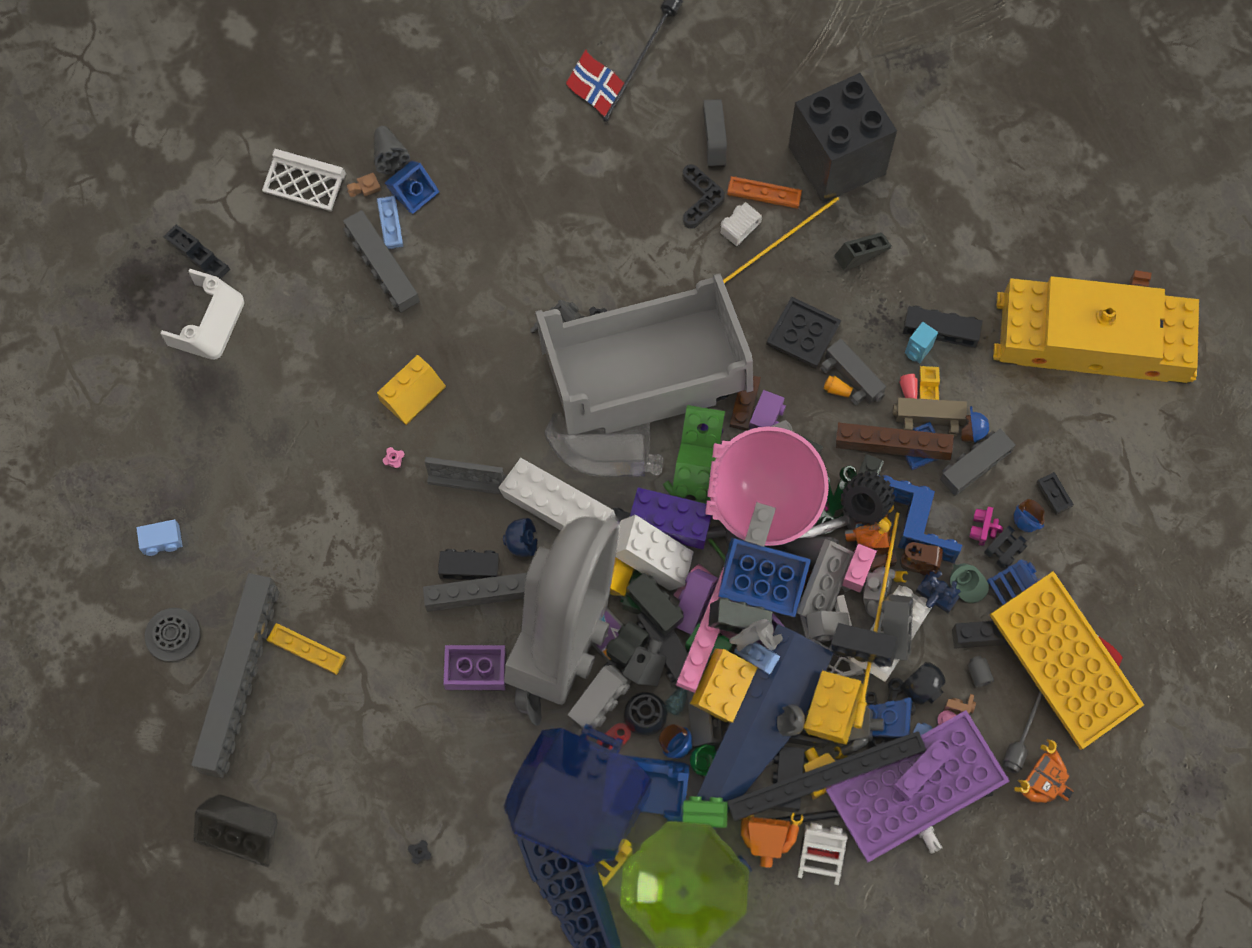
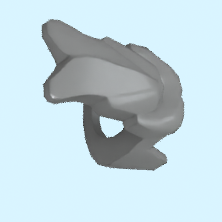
(758, 630)

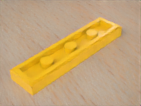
(306, 648)

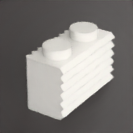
(740, 224)

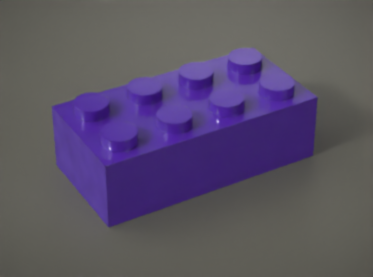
(674, 516)

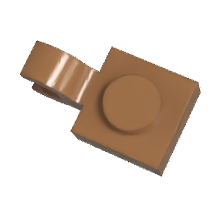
(367, 185)

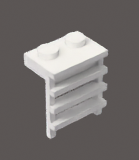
(827, 839)

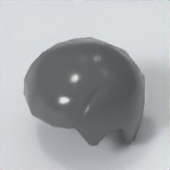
(791, 721)

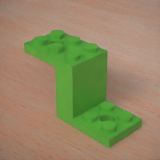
(696, 452)

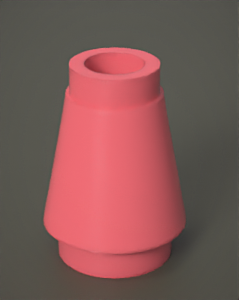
(909, 385)

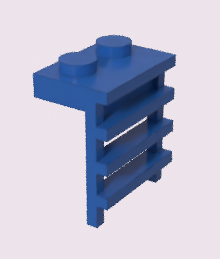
(1023, 574)

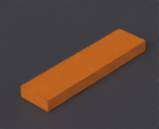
(764, 192)

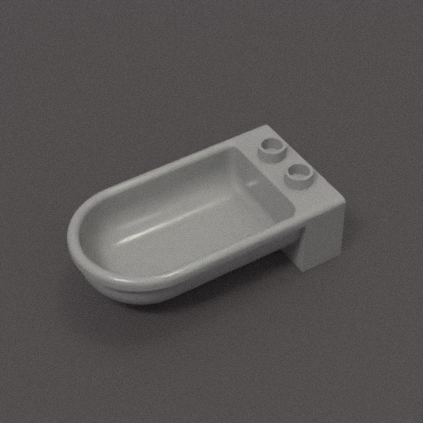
(564, 609)

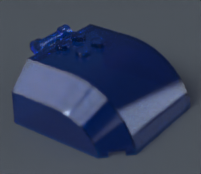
(577, 795)

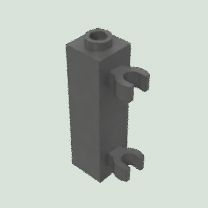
(855, 372)

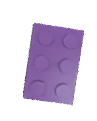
(474, 667)

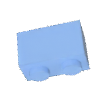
(159, 537)

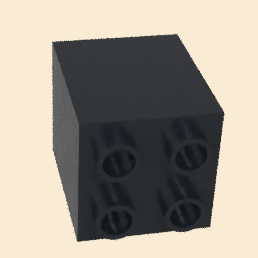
(841, 137)

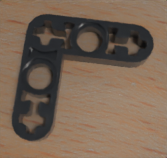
(706, 193)

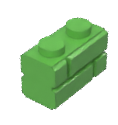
(705, 812)

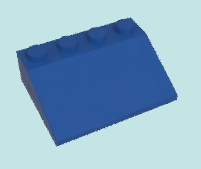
(763, 577)

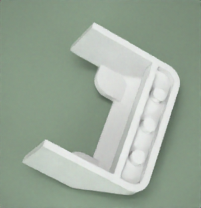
(217, 324)

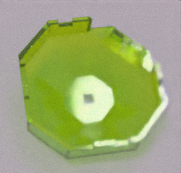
(689, 858)

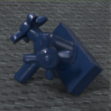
(938, 592)

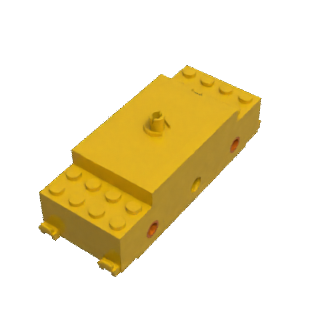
(1099, 329)

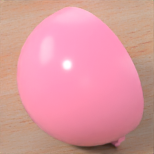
(769, 469)

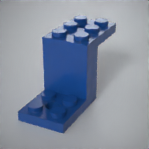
(919, 503)

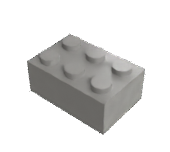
(600, 697)

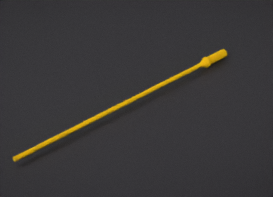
(781, 239)
(861, 704)

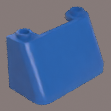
(667, 786)

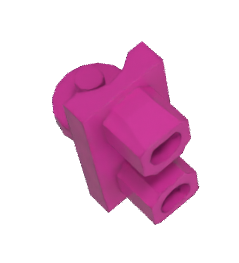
(984, 517)

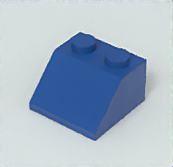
(412, 186)

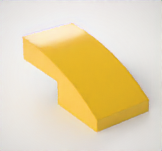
(929, 383)

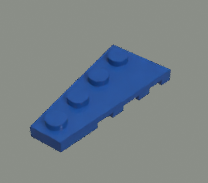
(895, 716)

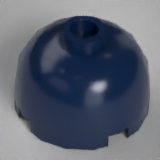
(520, 538)

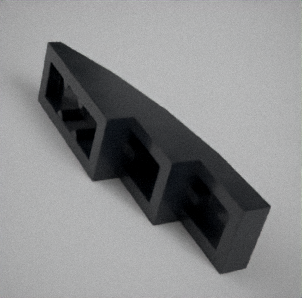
(196, 252)

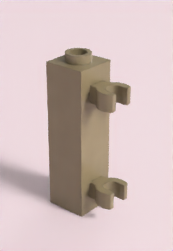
(928, 410)

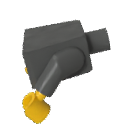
(860, 736)

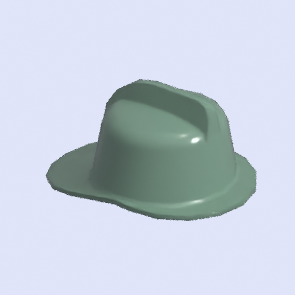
(969, 582)

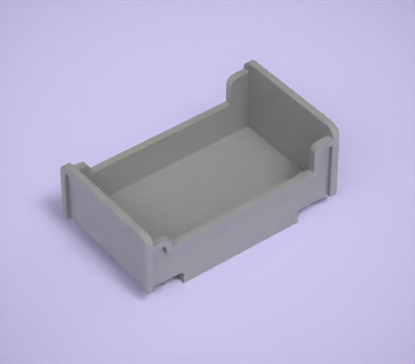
(647, 358)

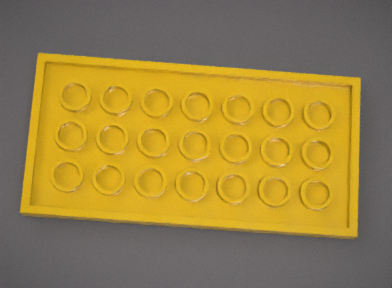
(1066, 660)

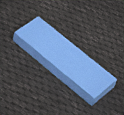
(390, 222)
(759, 656)

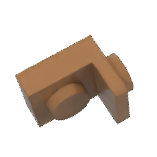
(957, 705)

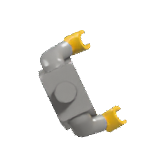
(874, 585)

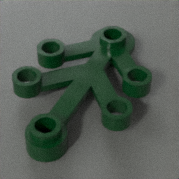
(834, 500)

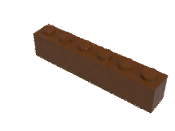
(894, 441)

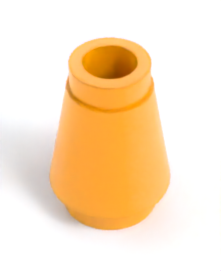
(838, 387)

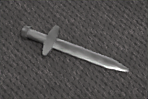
(831, 525)

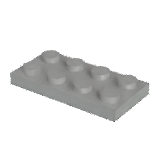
(825, 578)

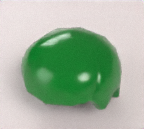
(702, 759)

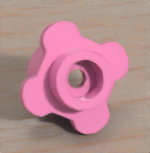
(396, 463)

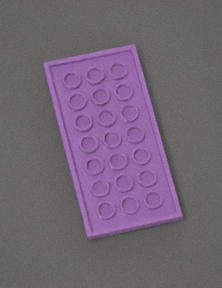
(884, 819)

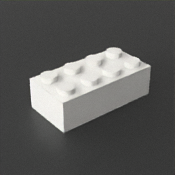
(653, 552)

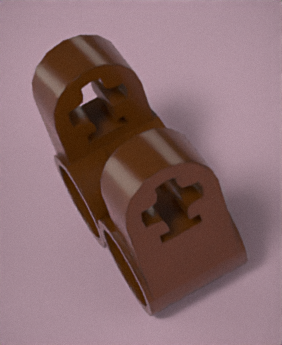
(927, 560)

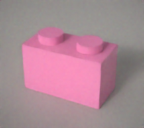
(859, 568)

